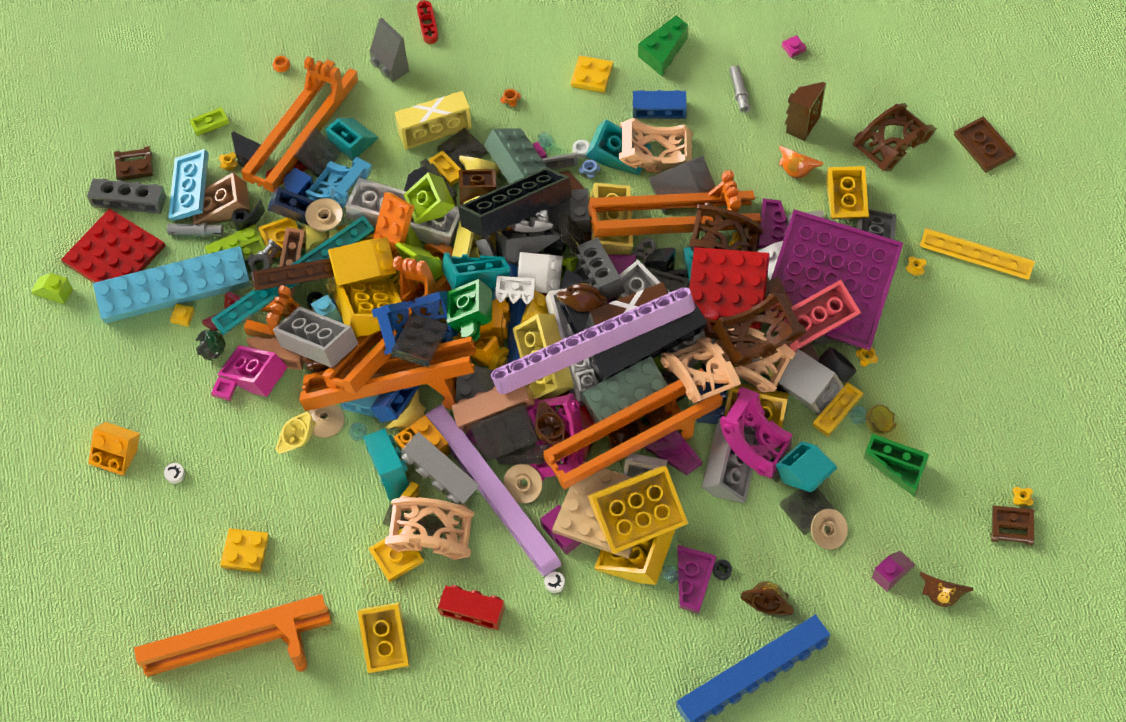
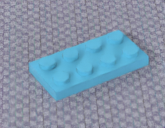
(188, 185)

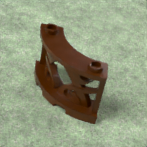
(898, 116)
(740, 222)
(744, 354)

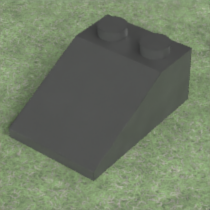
(389, 52)
(685, 178)
(576, 208)
(879, 224)
(511, 243)
(473, 383)

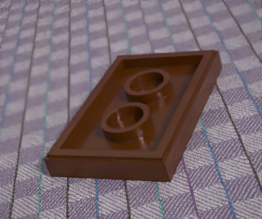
(984, 144)

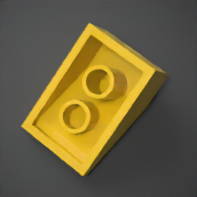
(847, 192)
(362, 262)
(383, 637)

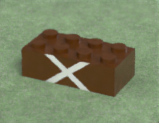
(628, 303)

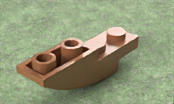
(291, 359)

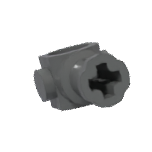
(263, 256)

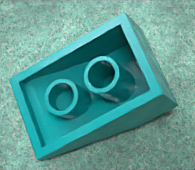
(607, 146)

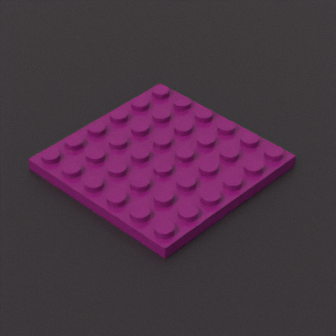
(823, 252)

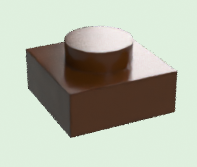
(708, 329)

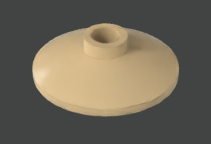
(324, 208)
(329, 426)
(514, 485)
(836, 529)

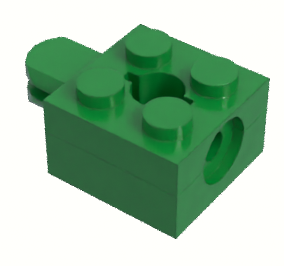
(469, 308)

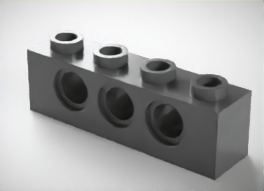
(126, 196)
(600, 269)

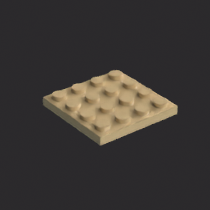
(576, 515)

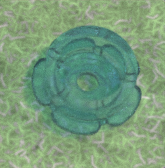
(545, 140)
(857, 410)
(357, 427)
(669, 573)

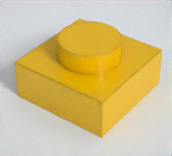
(182, 315)
(499, 358)
(412, 490)

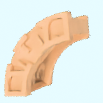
(638, 134)
(702, 350)
(747, 371)
(448, 547)

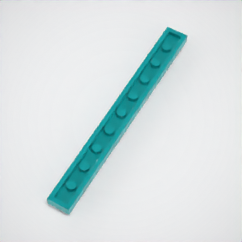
(257, 300)

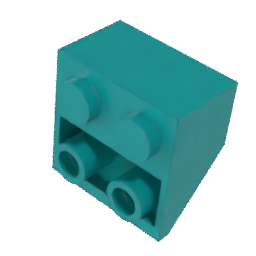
(350, 136)
(805, 467)

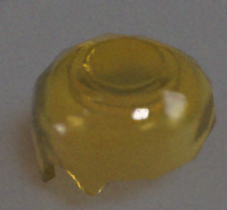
(880, 419)

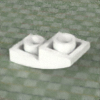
(535, 225)
(583, 375)

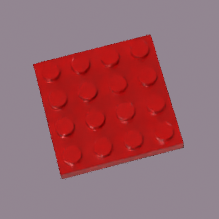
(112, 249)
(728, 281)

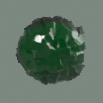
(211, 344)

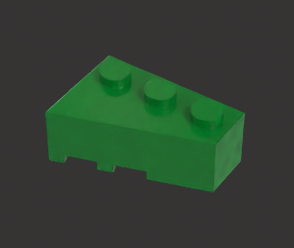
(663, 44)
(897, 461)

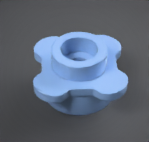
(589, 164)

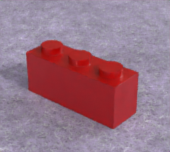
(471, 607)

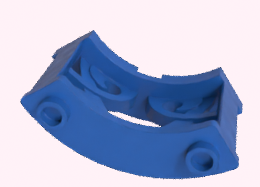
(388, 316)

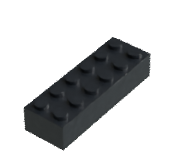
(515, 202)
(647, 344)

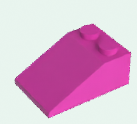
(253, 370)

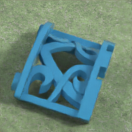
(339, 182)

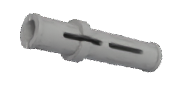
(741, 94)
(198, 230)

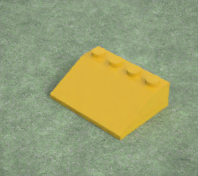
(358, 300)
(638, 509)
(644, 561)

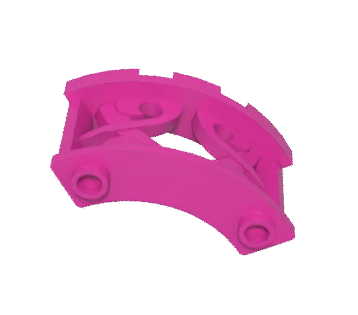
(749, 412)
(574, 426)

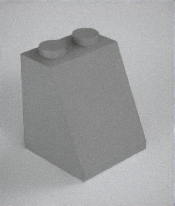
(810, 382)

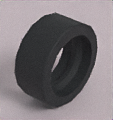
(838, 363)

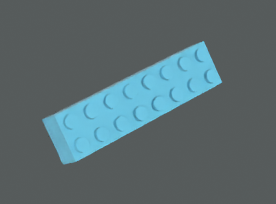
(171, 284)

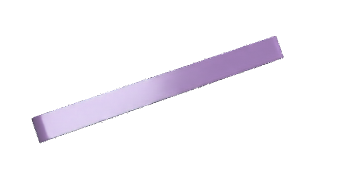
(593, 340)
(495, 492)

